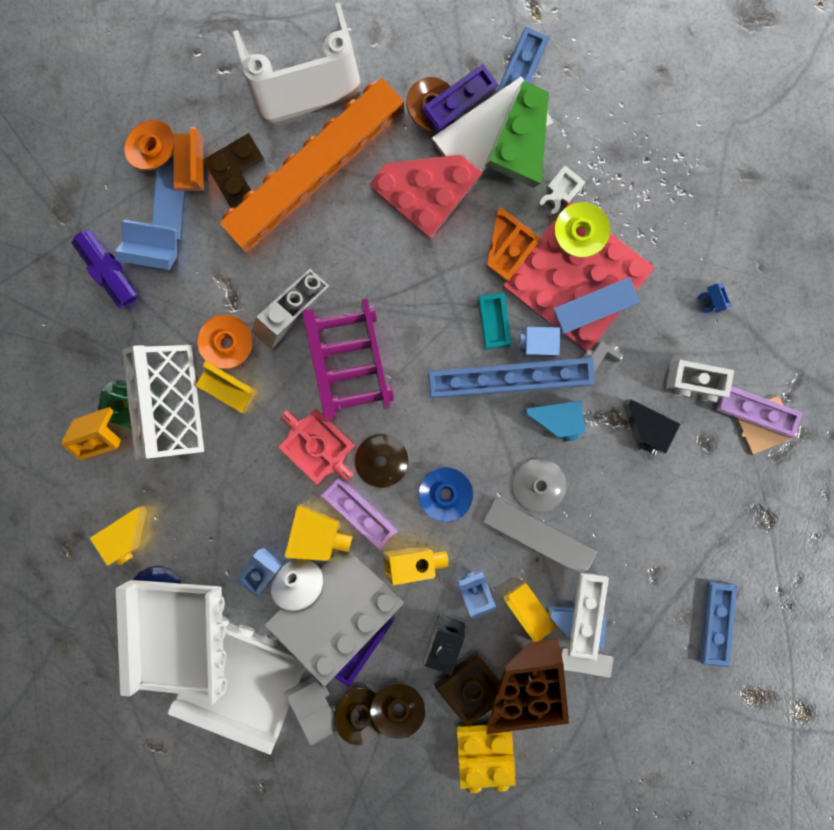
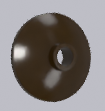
(384, 446)
(394, 723)
(359, 731)

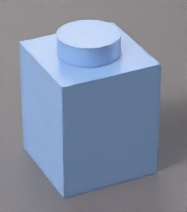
(540, 342)

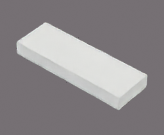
(588, 616)

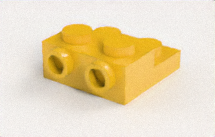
(485, 759)

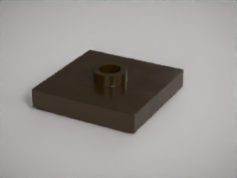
(470, 689)

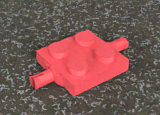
(316, 446)

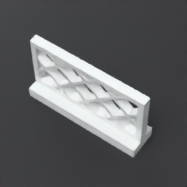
(141, 399)

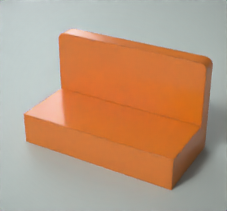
(188, 161)

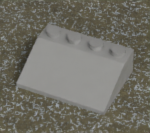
(340, 620)

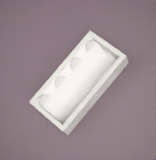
(477, 130)

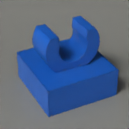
(718, 297)

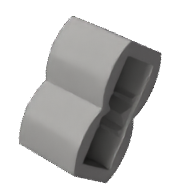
(312, 709)

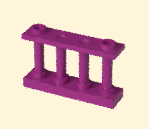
(321, 351)

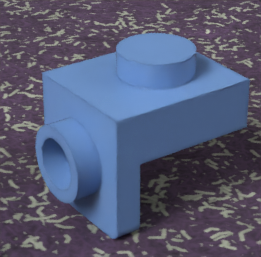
(476, 594)

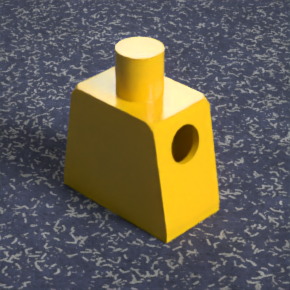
(315, 535)
(401, 564)

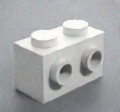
(699, 379)

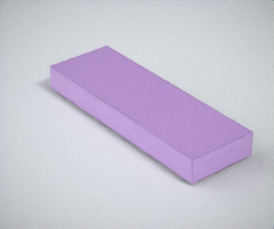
(760, 412)
(359, 513)

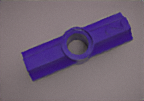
(104, 268)

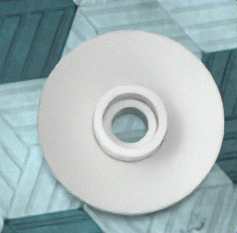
(301, 592)

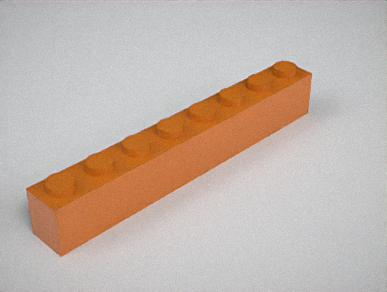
(313, 164)

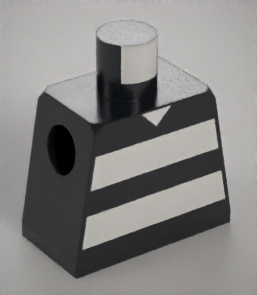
(445, 645)

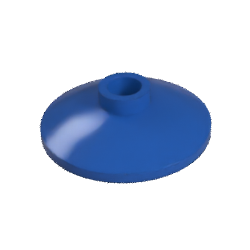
(445, 509)

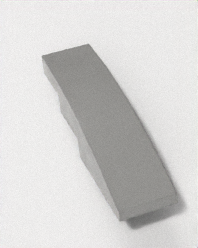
(540, 536)

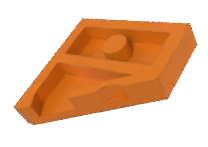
(509, 245)

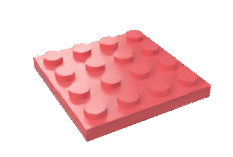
(555, 278)

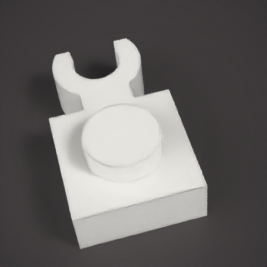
(563, 188)

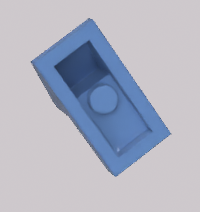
(259, 571)

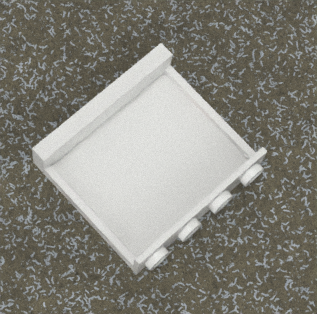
(171, 638)
(255, 698)

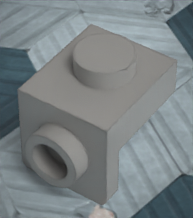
(601, 350)

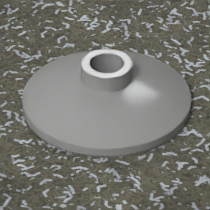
(525, 485)

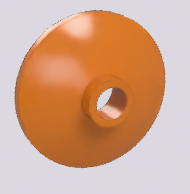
(149, 145)
(221, 328)

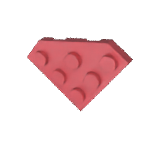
(426, 188)

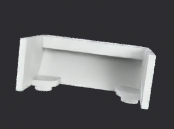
(306, 85)

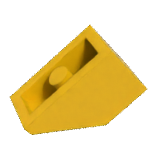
(121, 537)

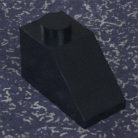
(650, 427)

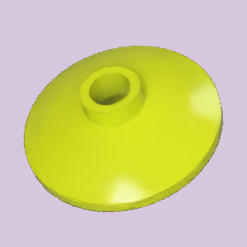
(584, 216)

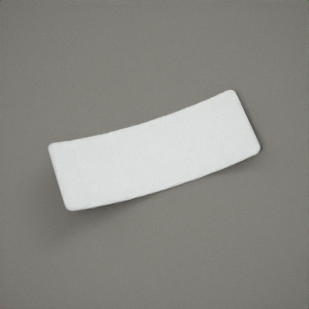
(601, 667)

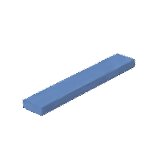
(512, 378)

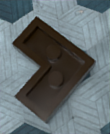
(228, 164)

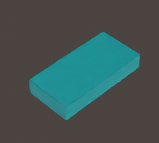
(494, 321)

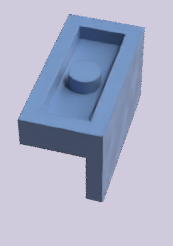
(147, 244)

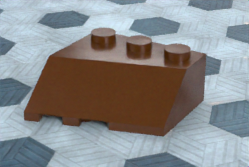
(531, 690)

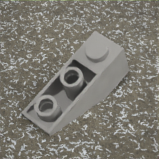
(287, 309)

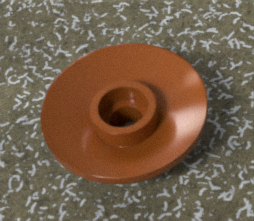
(422, 93)

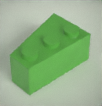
(521, 138)

